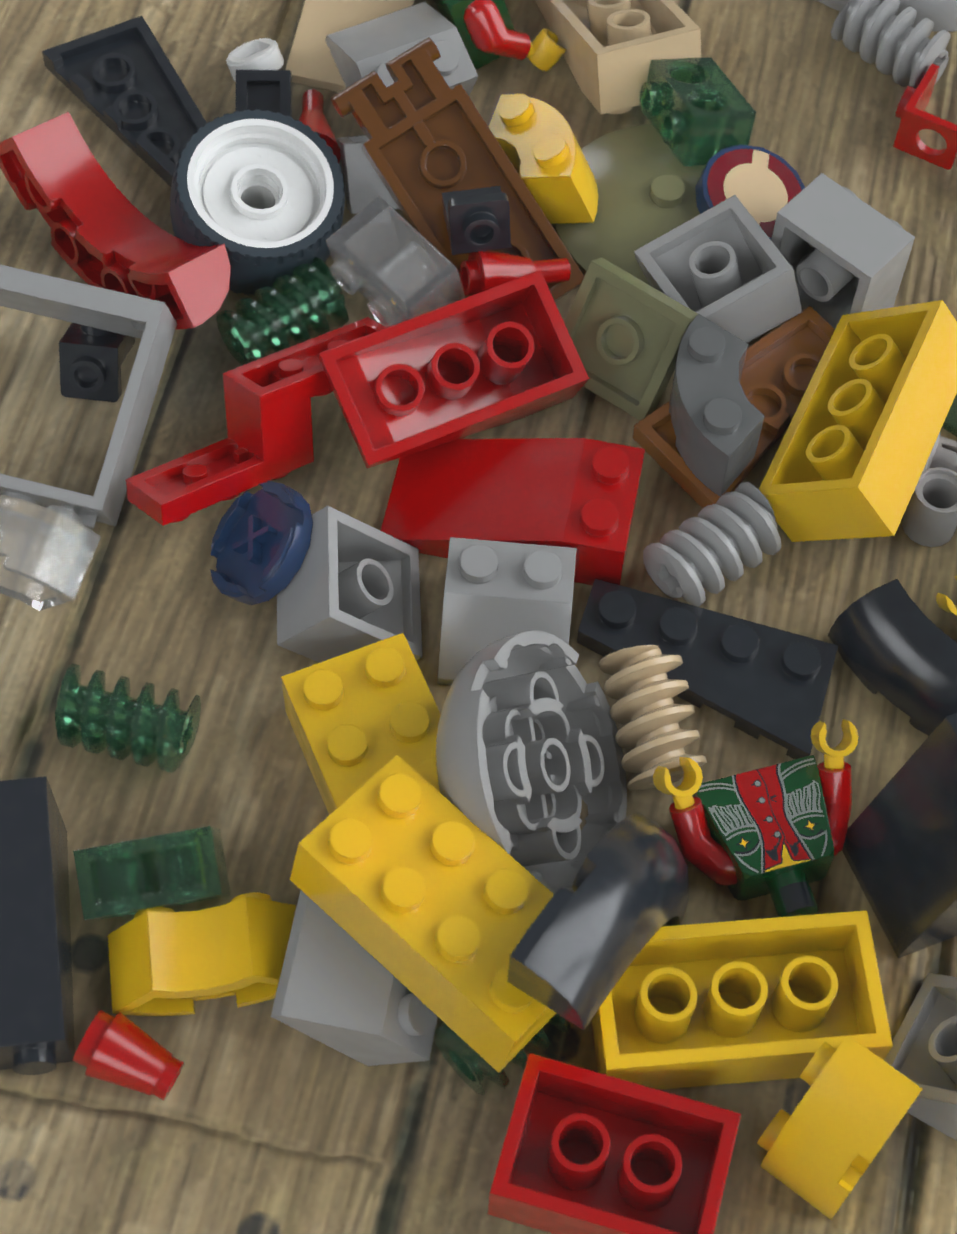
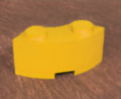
(546, 158)
(177, 958)
(837, 1124)

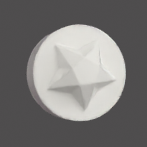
(255, 55)

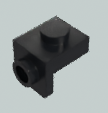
(264, 91)
(477, 219)
(92, 362)

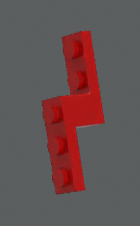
(265, 430)

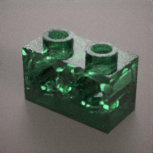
(695, 108)
(151, 873)

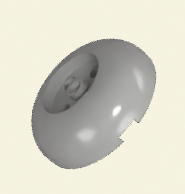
(524, 748)

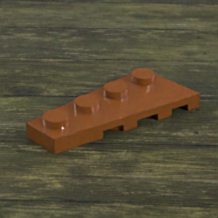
(774, 382)

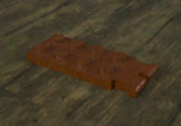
(436, 143)

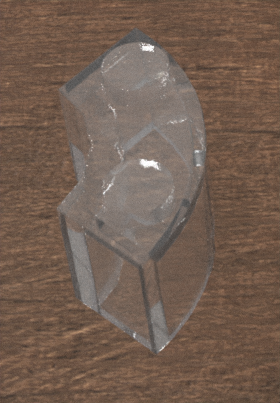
(42, 552)

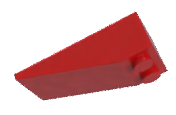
(455, 370)
(521, 492)

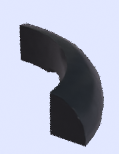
(899, 654)
(591, 936)

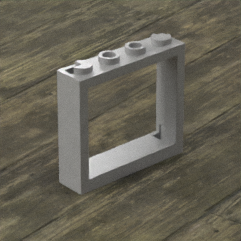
(114, 313)

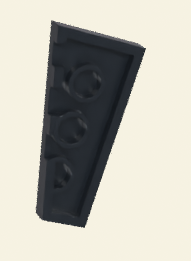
(131, 90)
(743, 669)

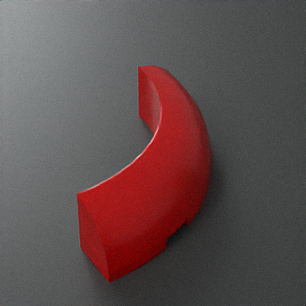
(104, 232)

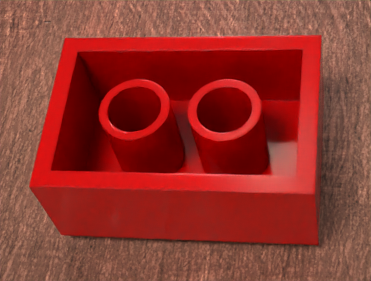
(610, 1156)

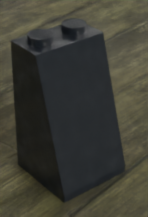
(908, 846)
(34, 930)

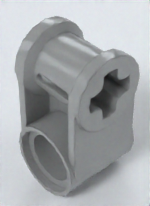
(933, 505)

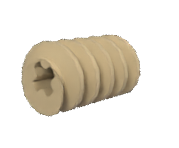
(648, 712)

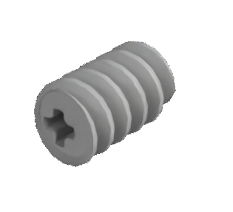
(891, 39)
(714, 545)

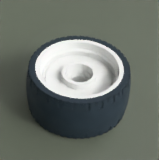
(261, 191)

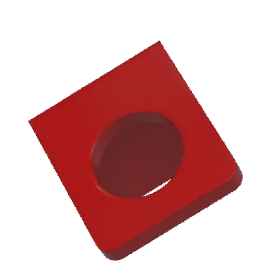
(915, 119)

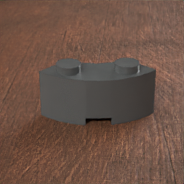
(708, 408)

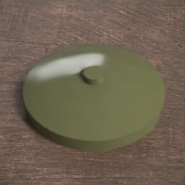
(639, 198)

